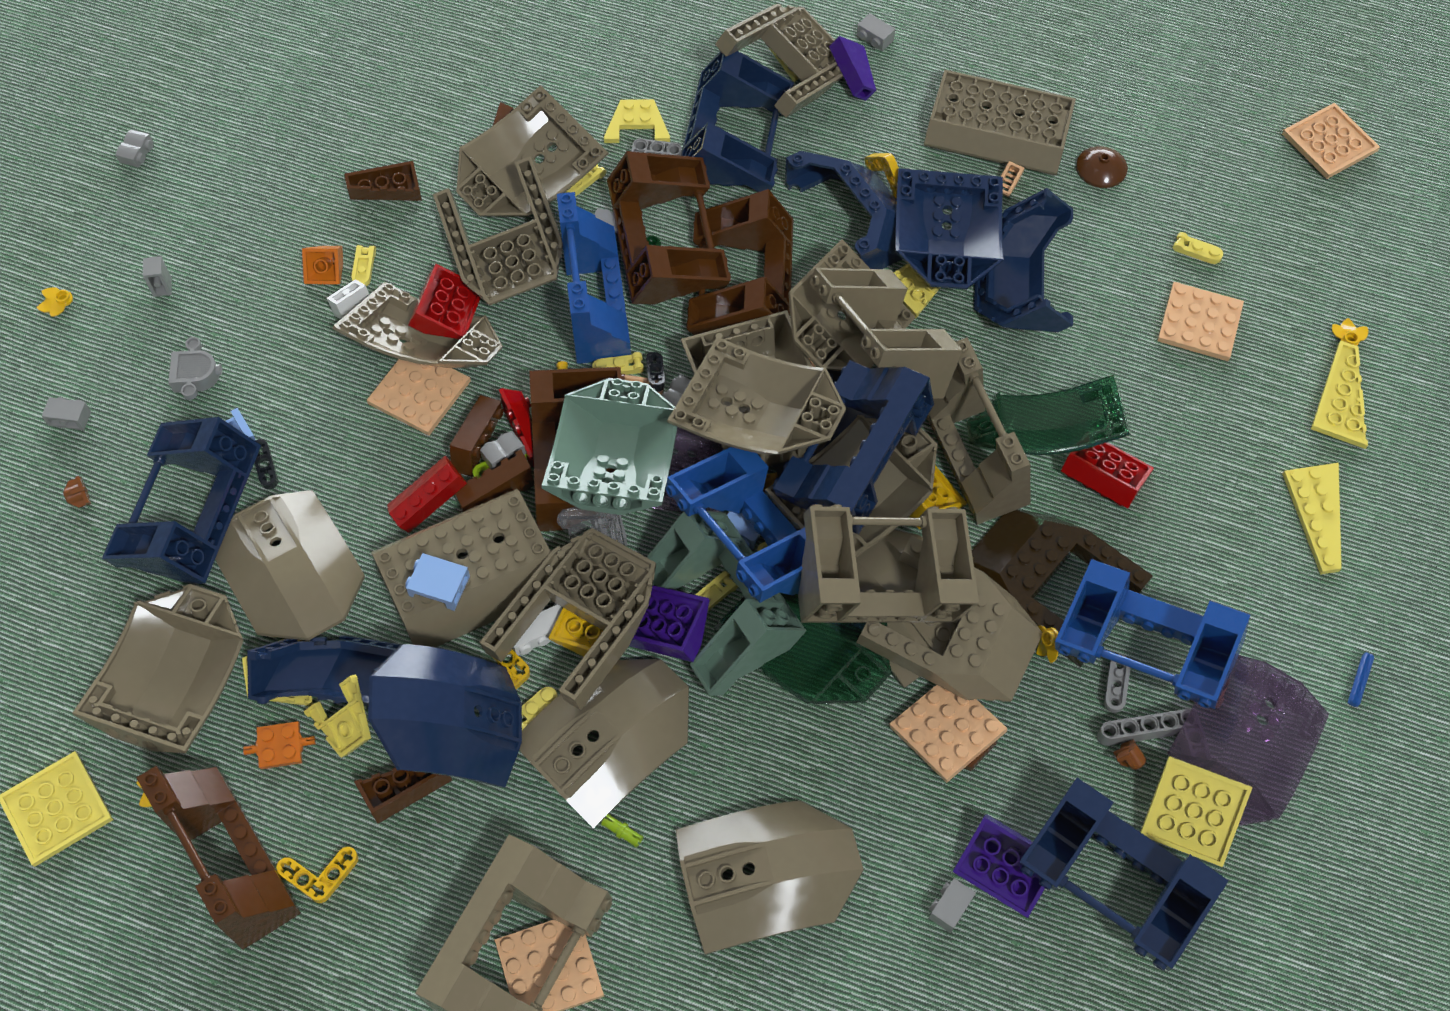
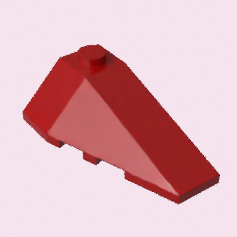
(518, 414)

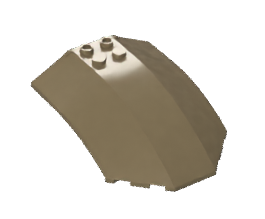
(899, 488)
(165, 670)

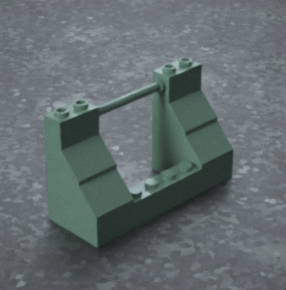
(754, 630)

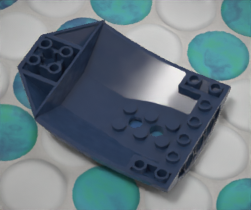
(972, 245)
(427, 719)

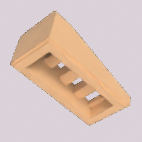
(1016, 169)

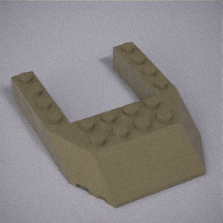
(798, 43)
(511, 259)
(597, 583)
(984, 652)

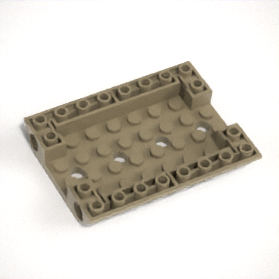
(998, 132)

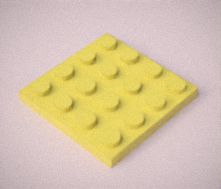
(54, 808)
(1196, 811)

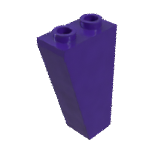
(854, 66)

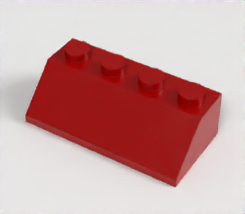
(426, 495)

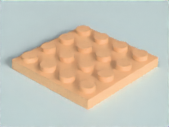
(1330, 140)
(1200, 321)
(418, 393)
(947, 730)
(530, 957)

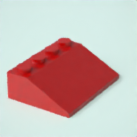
(444, 305)
(1108, 472)

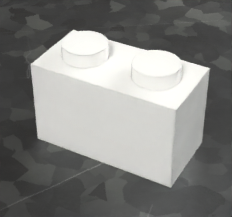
(347, 298)

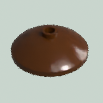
(1101, 167)

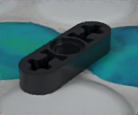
(658, 366)
(270, 469)

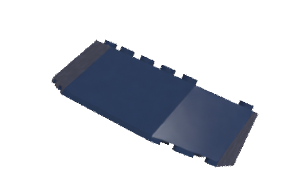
(811, 169)
(1015, 288)
(314, 667)

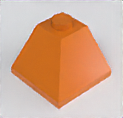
(322, 264)

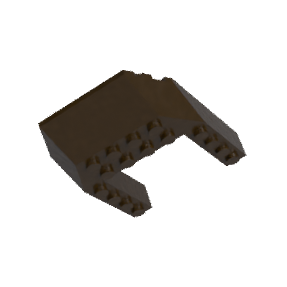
(1031, 547)

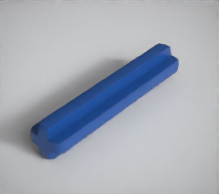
(1361, 679)

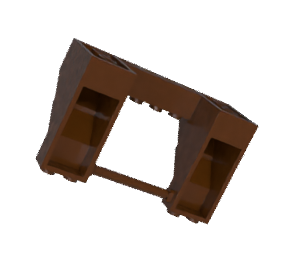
(746, 223)
(653, 270)
(547, 400)
(195, 803)

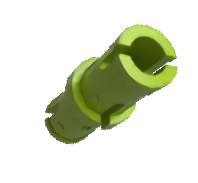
(622, 830)

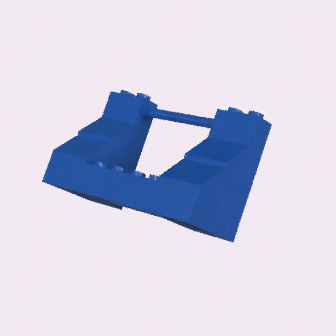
(591, 247)
(735, 483)
(1106, 598)

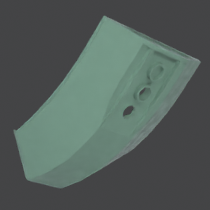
(617, 428)

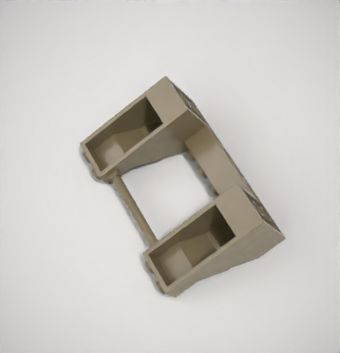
(873, 304)
(1004, 476)
(830, 575)
(529, 878)

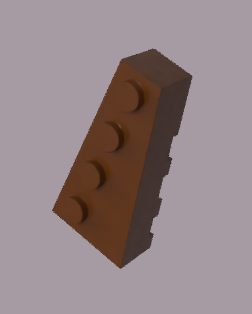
(384, 183)
(474, 434)
(495, 482)
(396, 790)

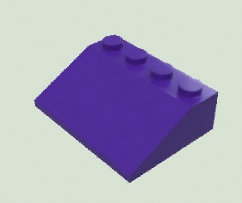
(672, 624)
(993, 866)

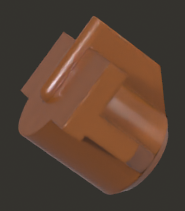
(76, 493)
(1130, 755)

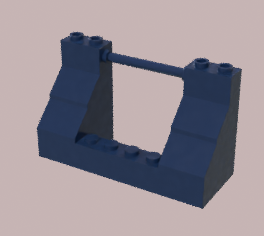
(732, 83)
(900, 404)
(167, 546)
(1189, 884)

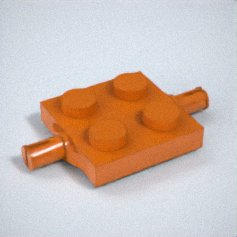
(279, 745)

